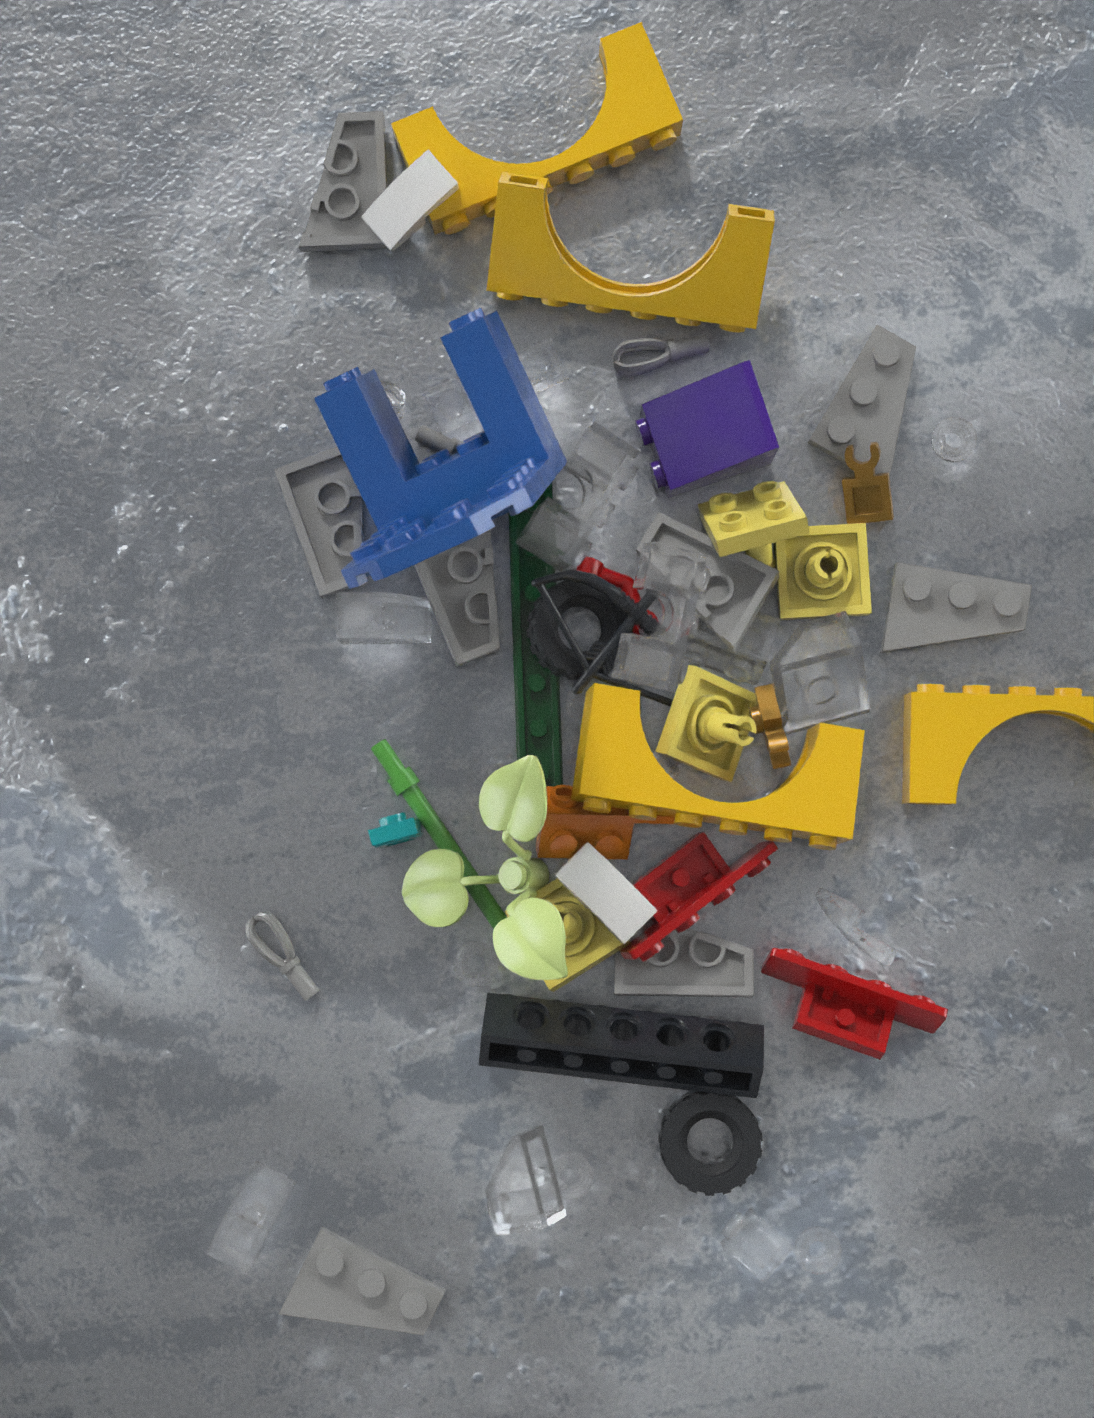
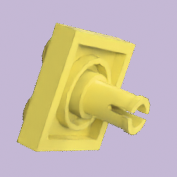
(753, 520)
(824, 573)
(708, 724)
(586, 936)

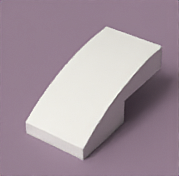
(409, 200)
(605, 892)

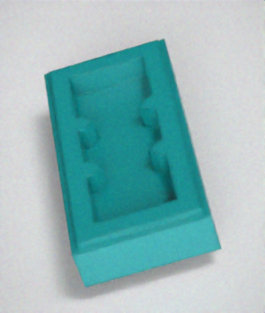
(395, 830)

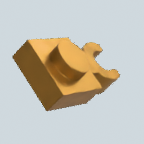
(866, 494)
(769, 722)

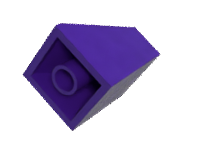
(708, 431)

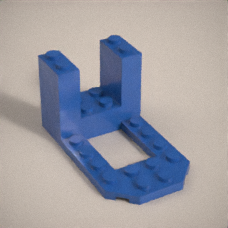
(445, 497)

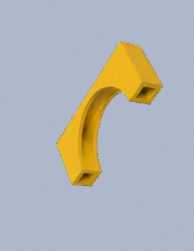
(632, 118)
(716, 289)
(946, 727)
(622, 772)

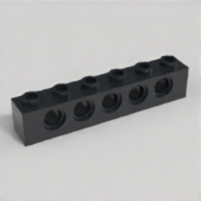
(622, 1045)

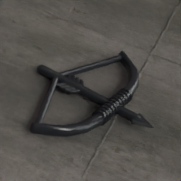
(603, 653)

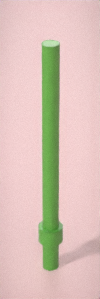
(405, 782)

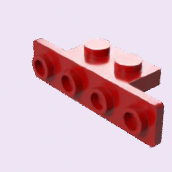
(686, 884)
(849, 1008)

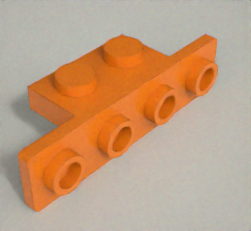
(571, 827)

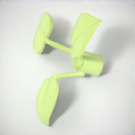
(534, 934)

